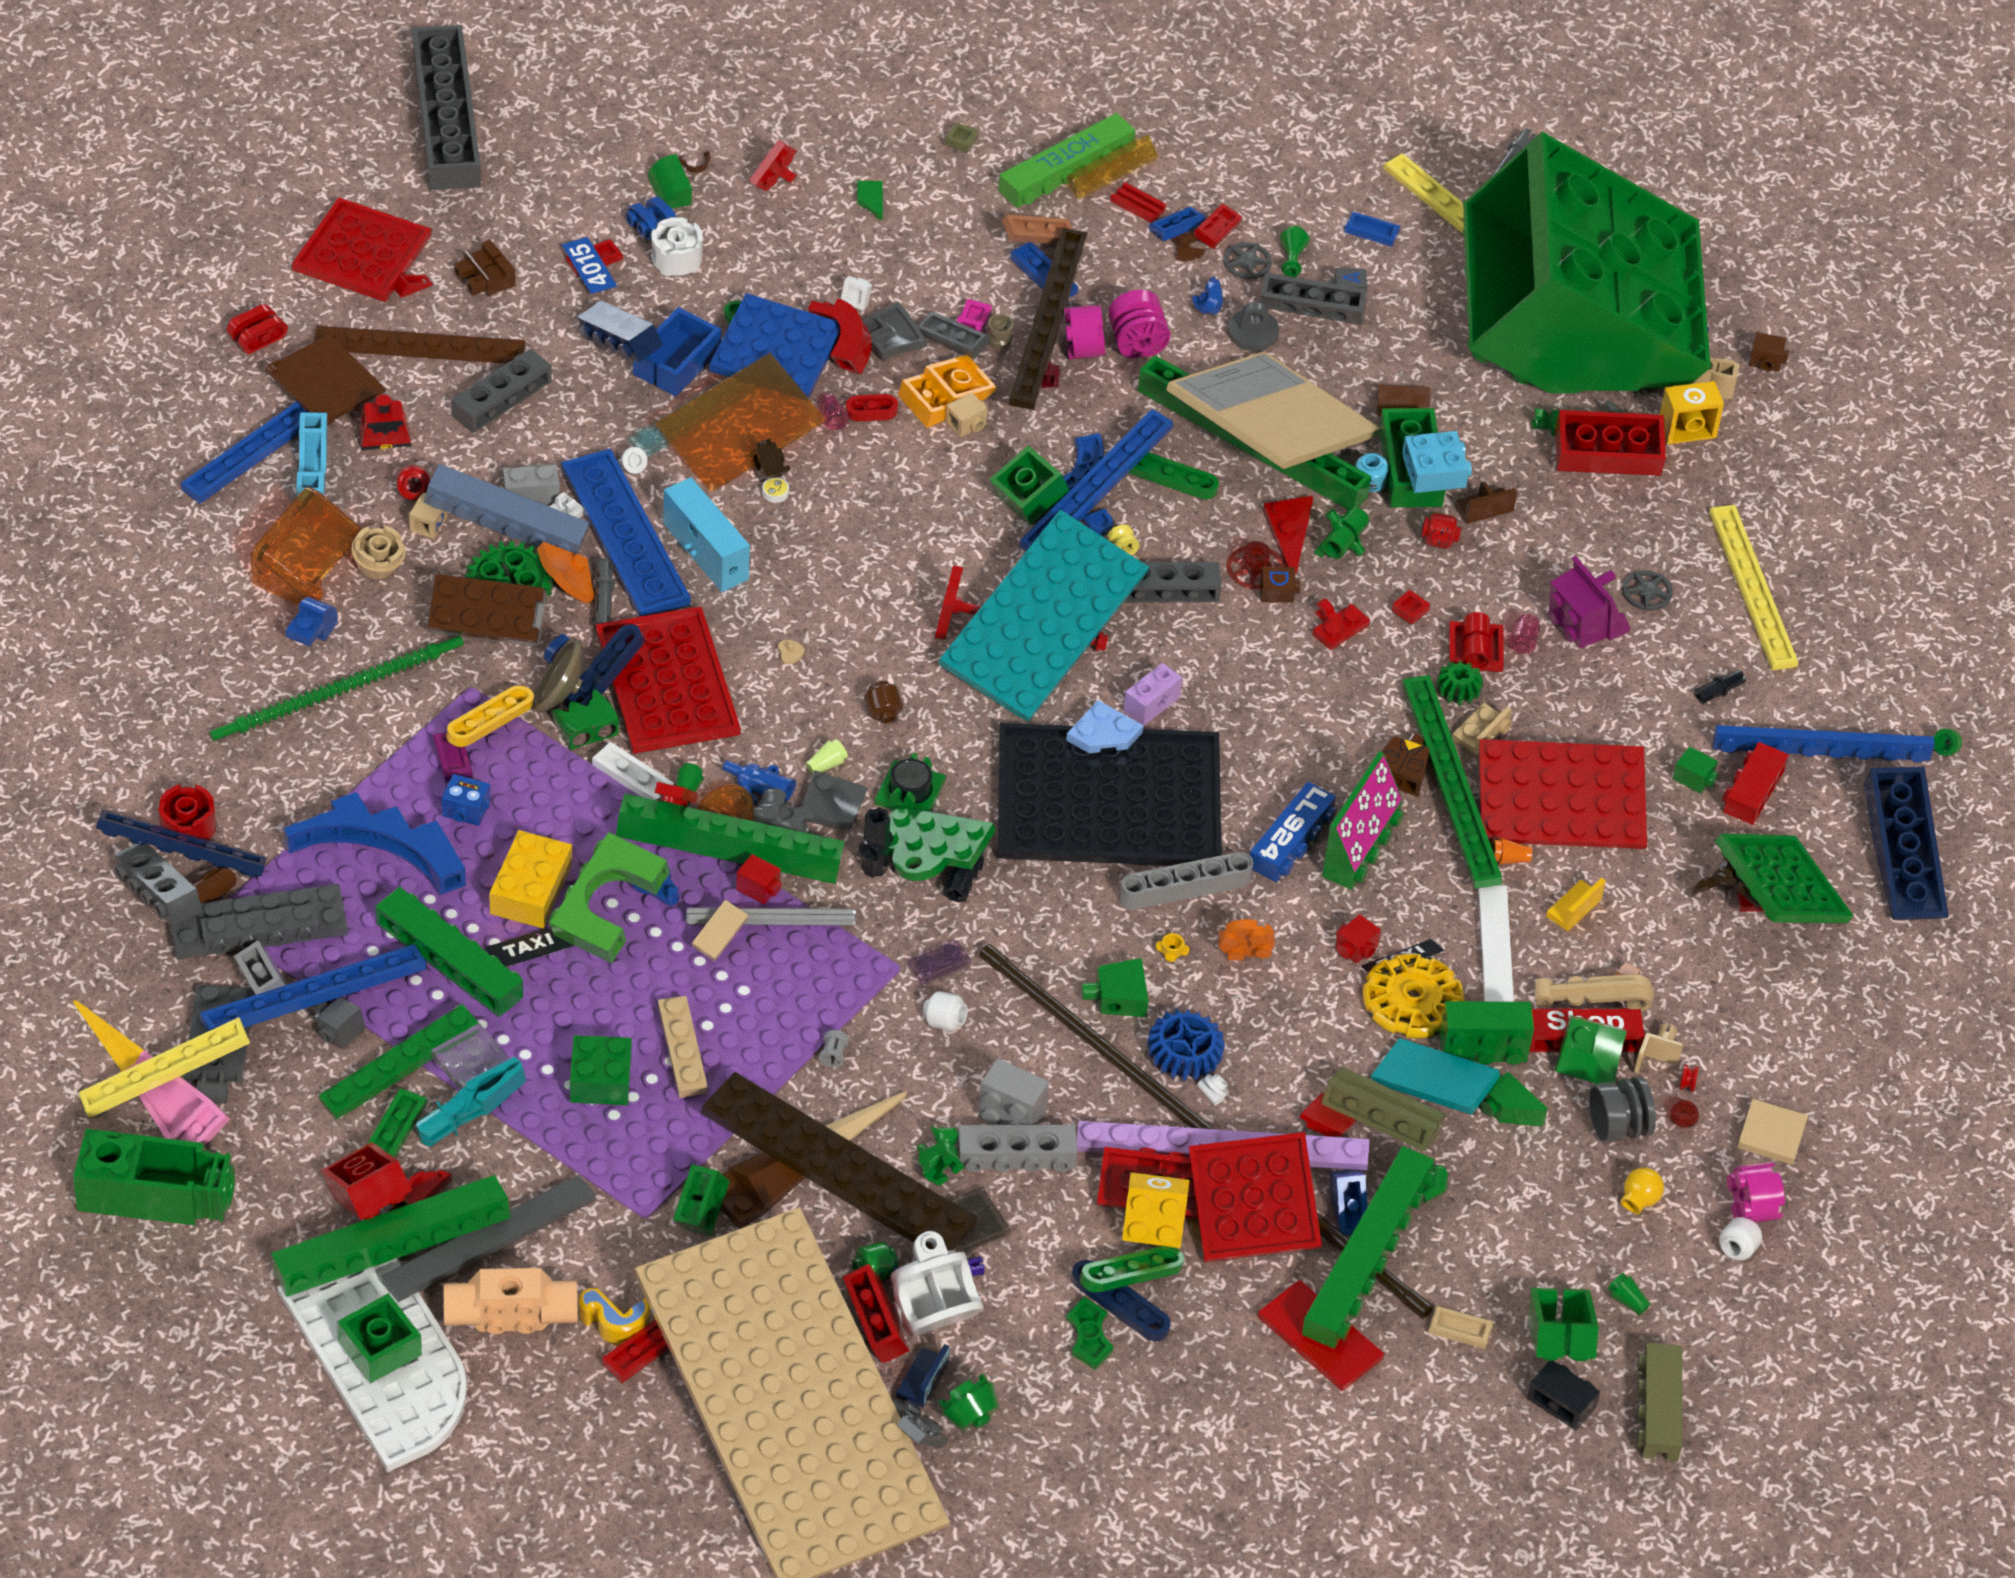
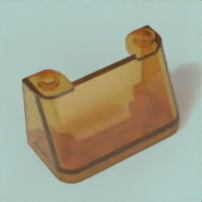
(302, 547)

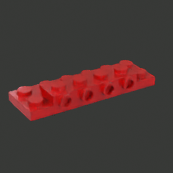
(1119, 1164)

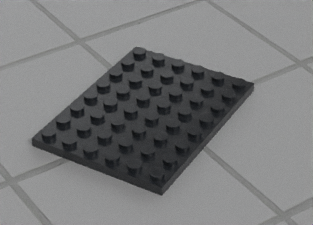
(1111, 805)

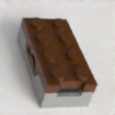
(487, 610)

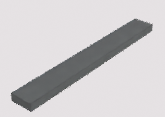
(485, 1241)

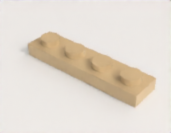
(682, 1047)

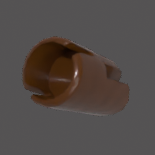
(214, 884)

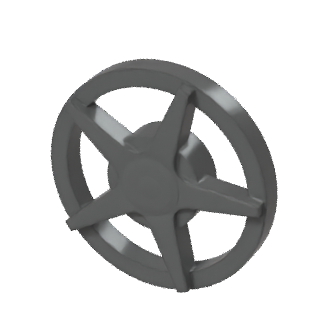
(1247, 260)
(1647, 590)

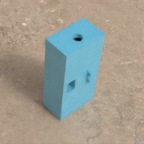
(706, 534)

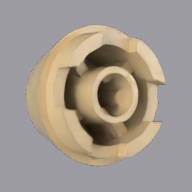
(378, 551)

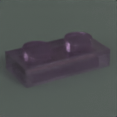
(939, 962)

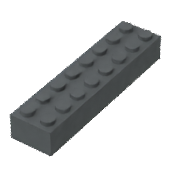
(446, 107)

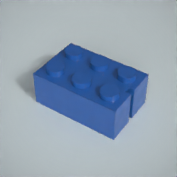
(686, 350)

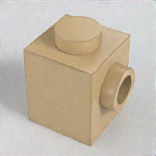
(966, 414)

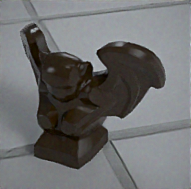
(1724, 876)

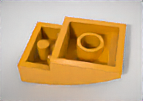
(942, 384)

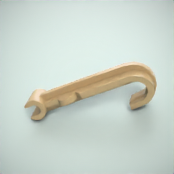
(1631, 988)

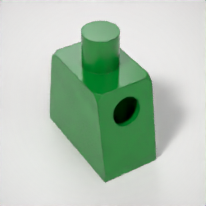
(1119, 989)

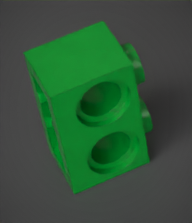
(701, 1200)

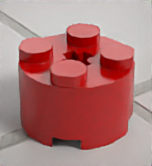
(188, 811)

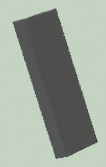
(954, 334)

